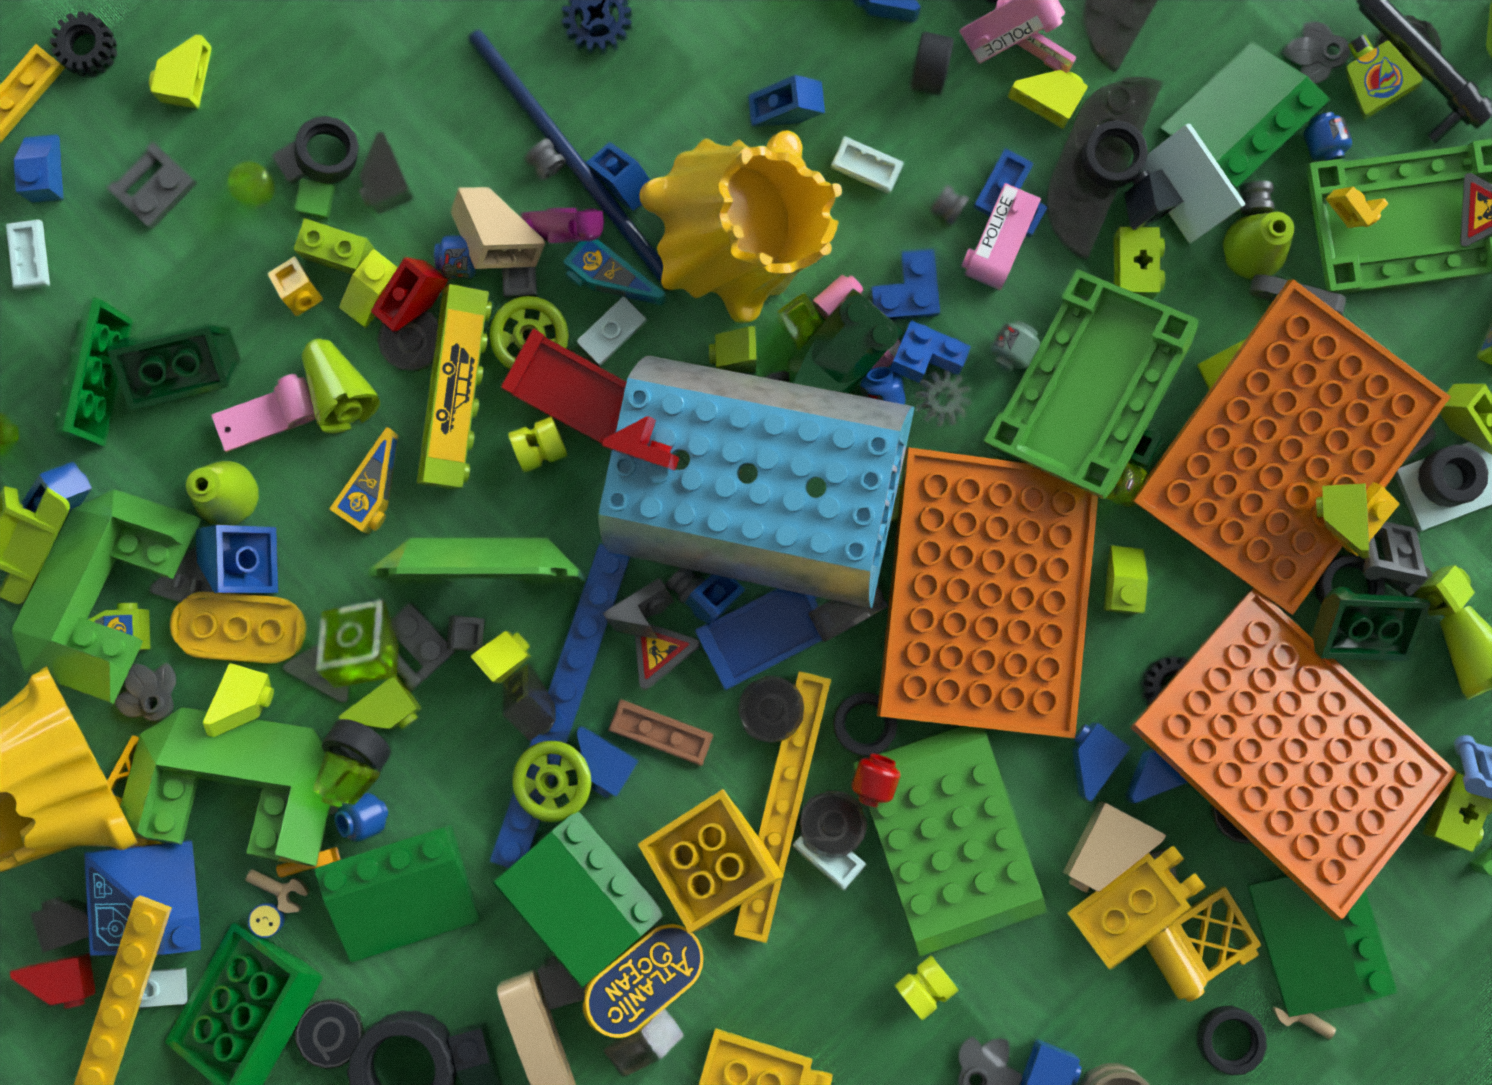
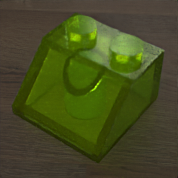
(357, 644)

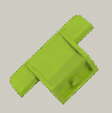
(27, 539)

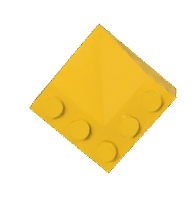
(709, 861)

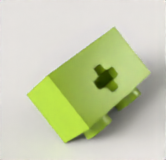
(331, 246)
(1149, 248)
(1453, 828)

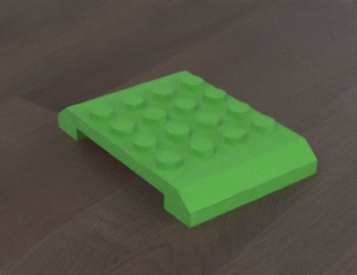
(1416, 230)
(1093, 384)
(955, 841)

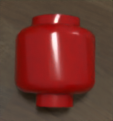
(875, 780)

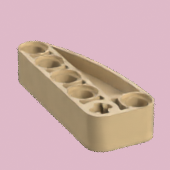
(534, 1030)

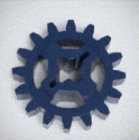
(597, 32)

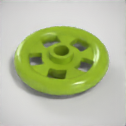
(515, 310)
(524, 786)

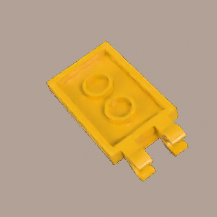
(1135, 907)
(750, 1062)

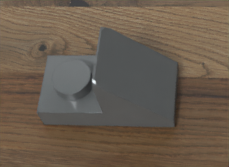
(632, 613)

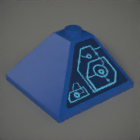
(154, 871)

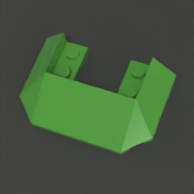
(477, 558)
(53, 620)
(255, 755)

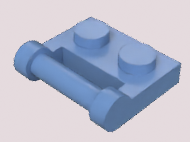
(1474, 781)

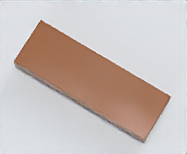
(661, 732)

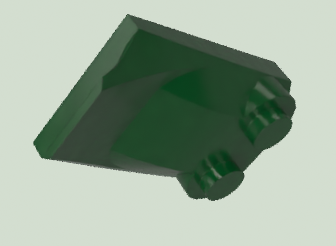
(844, 346)
(174, 364)
(1368, 626)

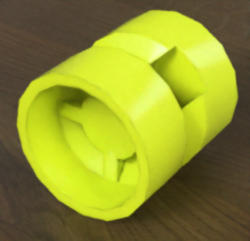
(550, 444)
(926, 987)

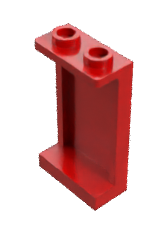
(566, 387)

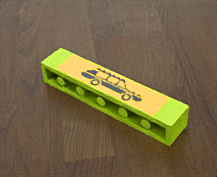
(453, 387)

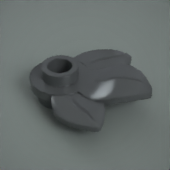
(1312, 53)
(144, 688)
(988, 1062)

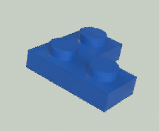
(1013, 171)
(917, 294)
(927, 346)

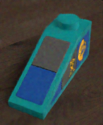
(608, 273)

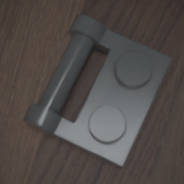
(159, 193)
(1401, 555)
(422, 642)

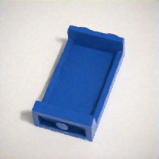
(759, 635)

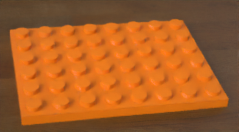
(1290, 413)
(987, 595)
(1294, 753)

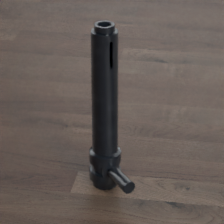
(1461, 95)

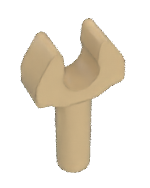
(280, 890)
(1309, 1020)

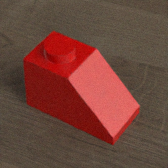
(408, 293)
(59, 980)

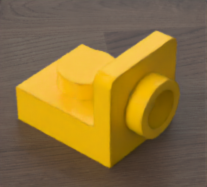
(1354, 208)
(295, 286)

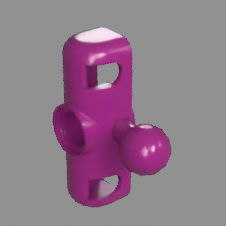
(566, 224)

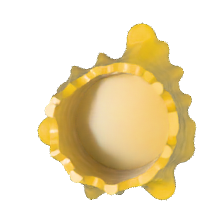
(741, 220)
(51, 781)

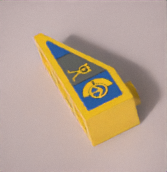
(368, 490)

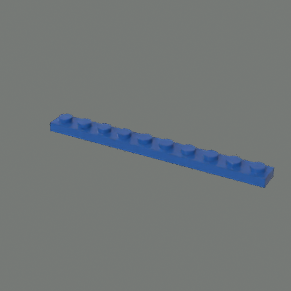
(566, 691)

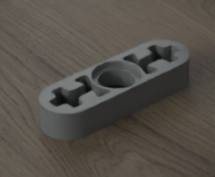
(1268, 288)

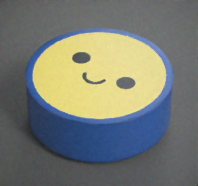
(266, 920)

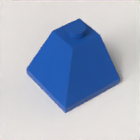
(238, 558)

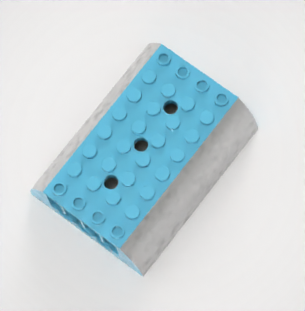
(772, 526)

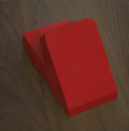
(634, 442)

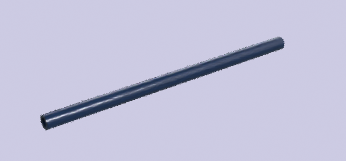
(572, 157)

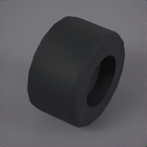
(931, 63)
(1472, 468)

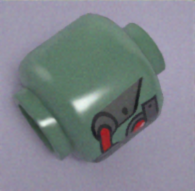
(1015, 345)

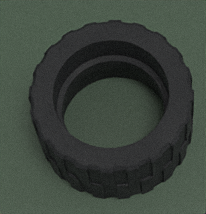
(406, 1023)

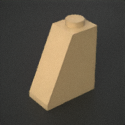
(494, 231)
(1109, 847)

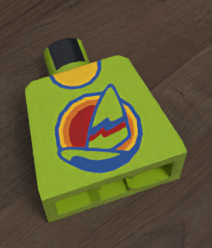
(1379, 76)

